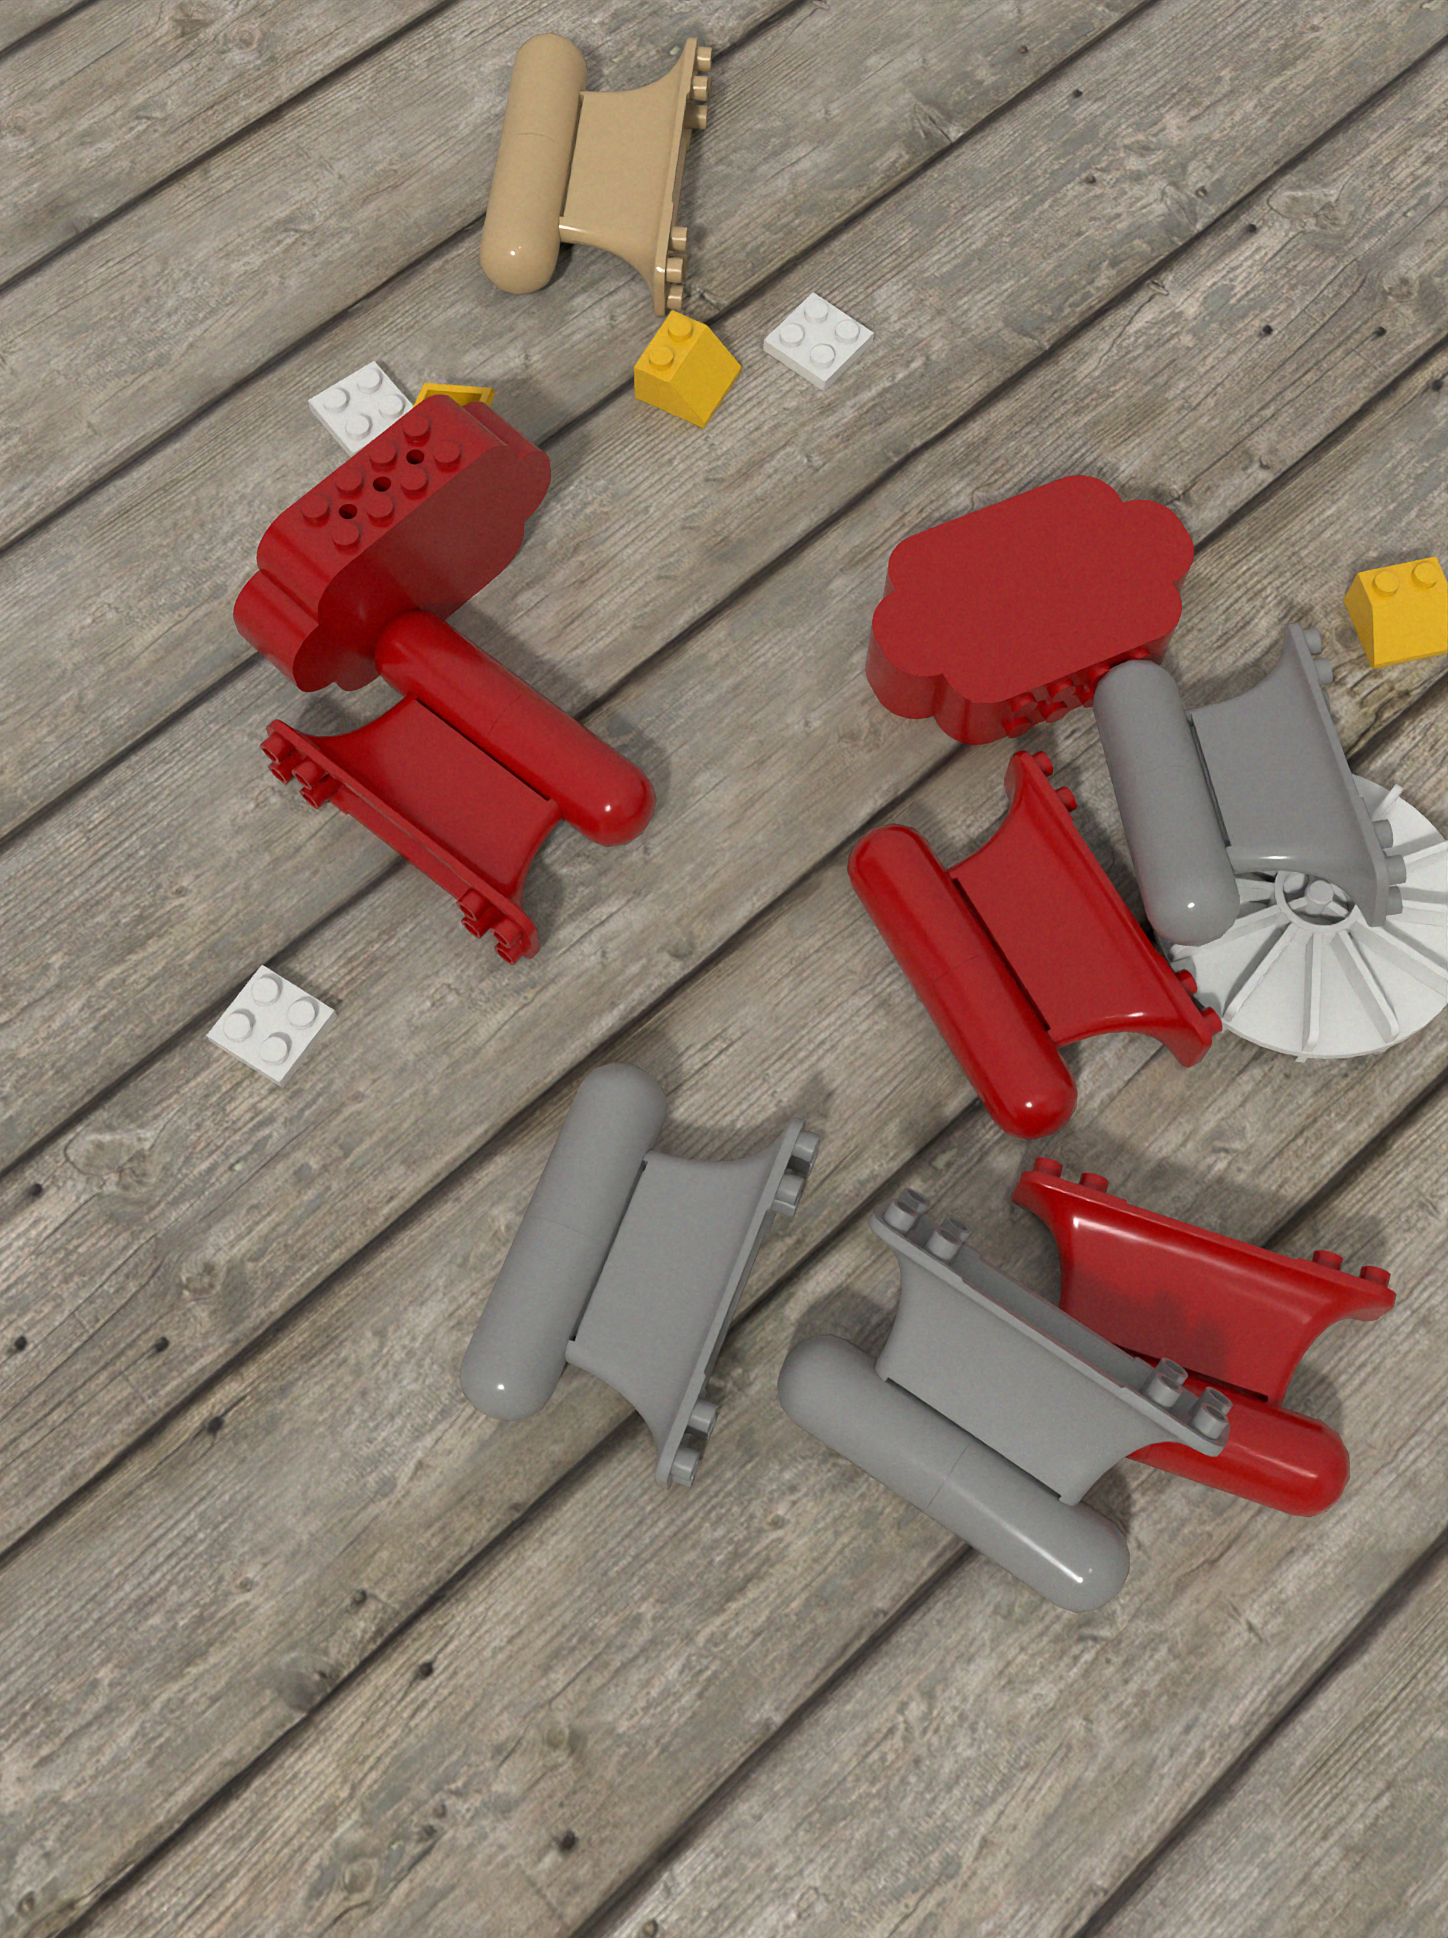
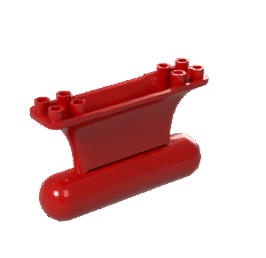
(467, 774)
(1024, 952)
(1221, 1313)

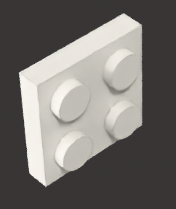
(818, 341)
(360, 407)
(272, 1026)

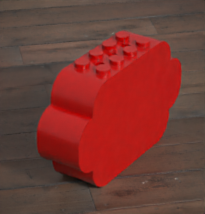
(391, 531)
(1025, 607)

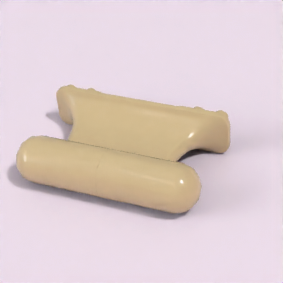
(592, 169)

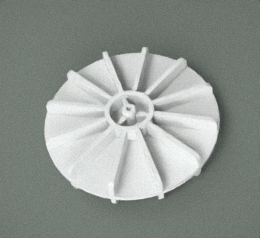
(1309, 970)

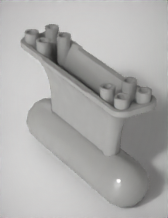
(1238, 793)
(630, 1266)
(995, 1410)

